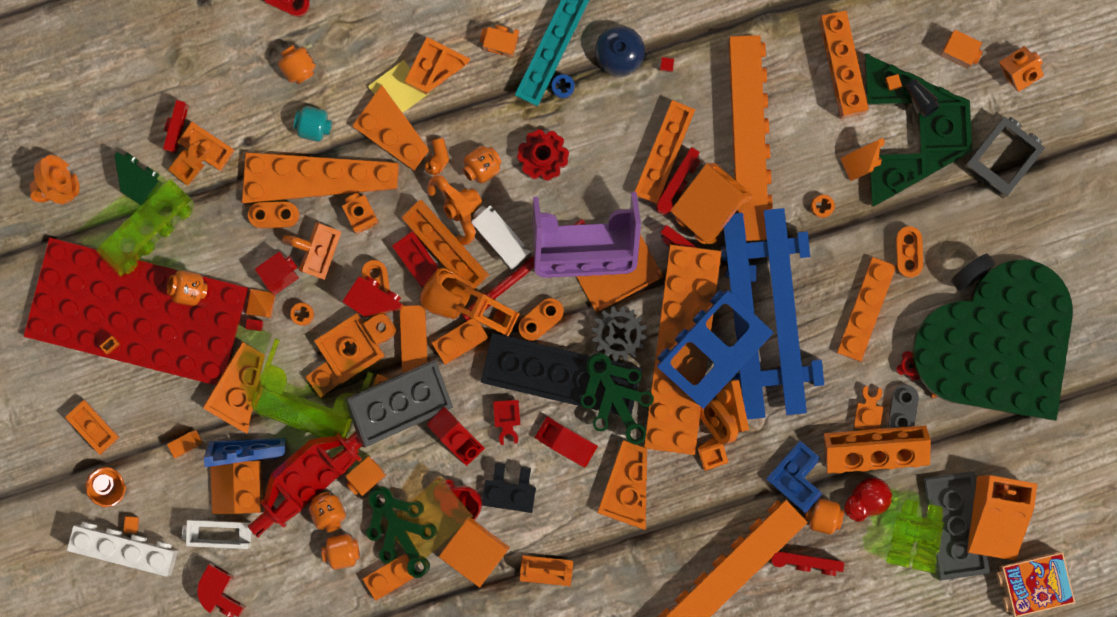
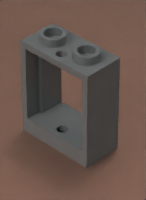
(987, 176)

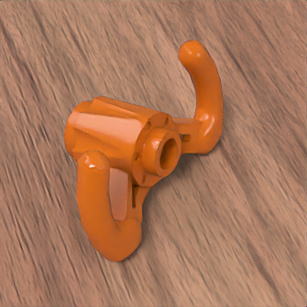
(458, 205)

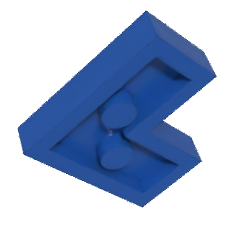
(791, 474)

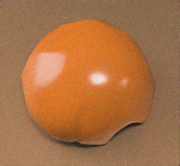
(105, 487)

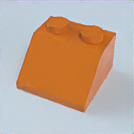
(237, 488)

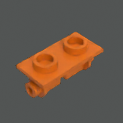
(546, 570)

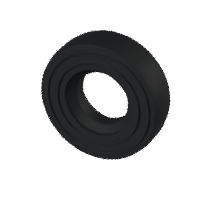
(973, 271)

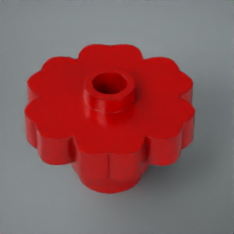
(536, 143)

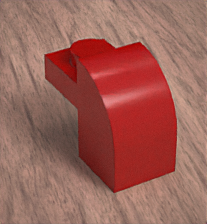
(212, 590)

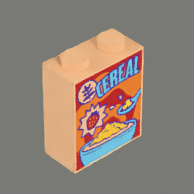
(1035, 584)

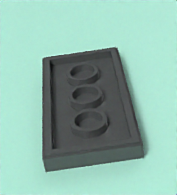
(398, 403)
(956, 497)

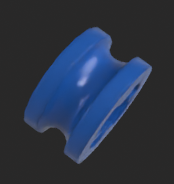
(568, 80)

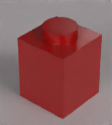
(277, 272)

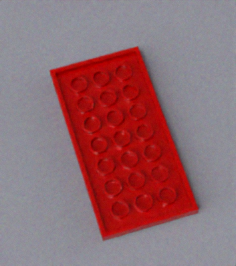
(87, 302)

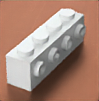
(122, 550)

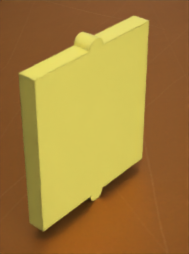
(393, 82)

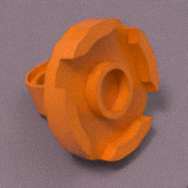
(53, 181)

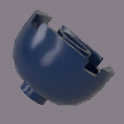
(619, 51)

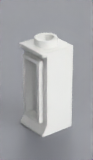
(500, 236)
(191, 534)

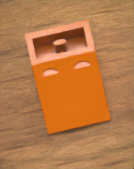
(1000, 516)

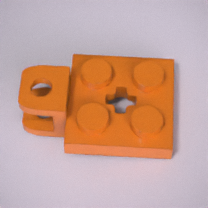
(364, 335)

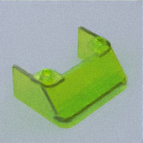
(275, 403)

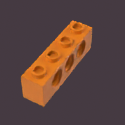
(843, 64)
(877, 449)

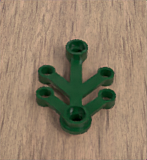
(614, 394)
(397, 528)

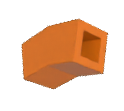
(185, 444)

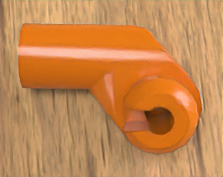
(440, 159)

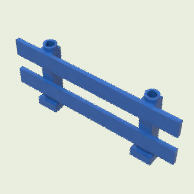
(777, 248)

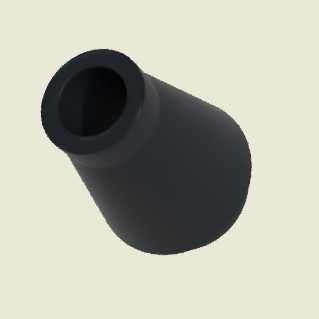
(922, 98)

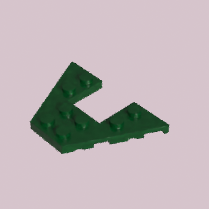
(942, 135)

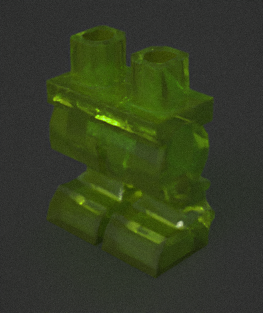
(917, 529)

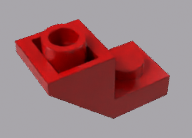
(566, 442)

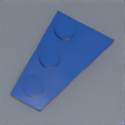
(243, 450)

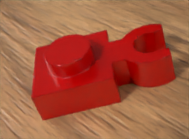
(506, 416)

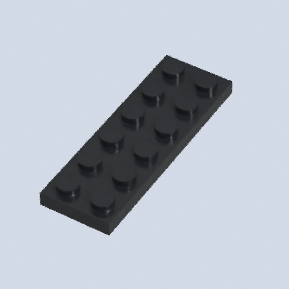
(547, 372)

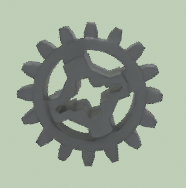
(629, 326)

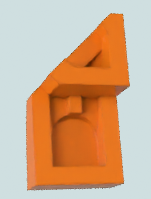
(863, 160)

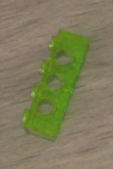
(148, 214)

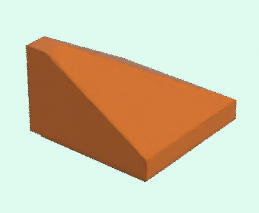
(260, 303)
(712, 454)

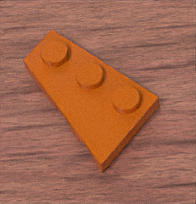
(391, 130)
(236, 387)
(626, 487)

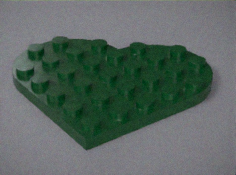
(1002, 345)

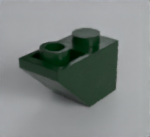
(134, 181)

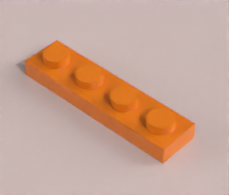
(664, 152)
(443, 243)
(866, 309)

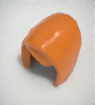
(444, 292)

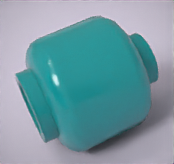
(312, 123)

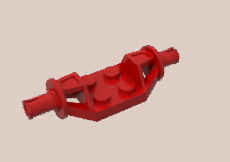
(304, 477)

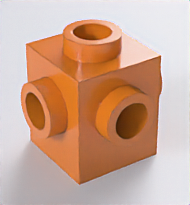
(1022, 68)

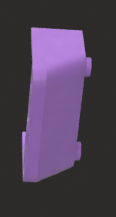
(586, 248)

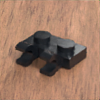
(509, 495)

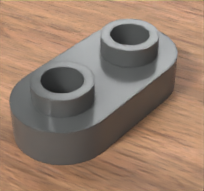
(901, 409)

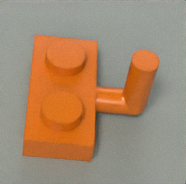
(318, 249)

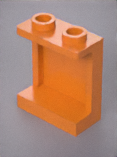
(710, 203)

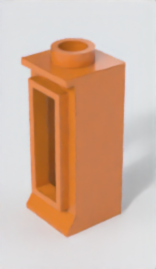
(503, 319)

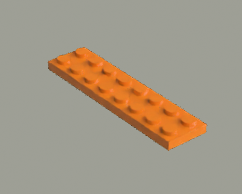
(687, 290)

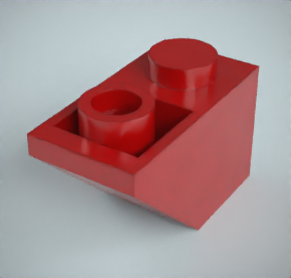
(369, 300)
(455, 436)

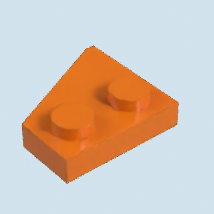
(434, 66)

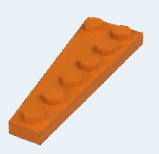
(296, 177)

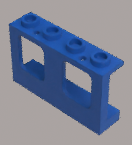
(726, 359)

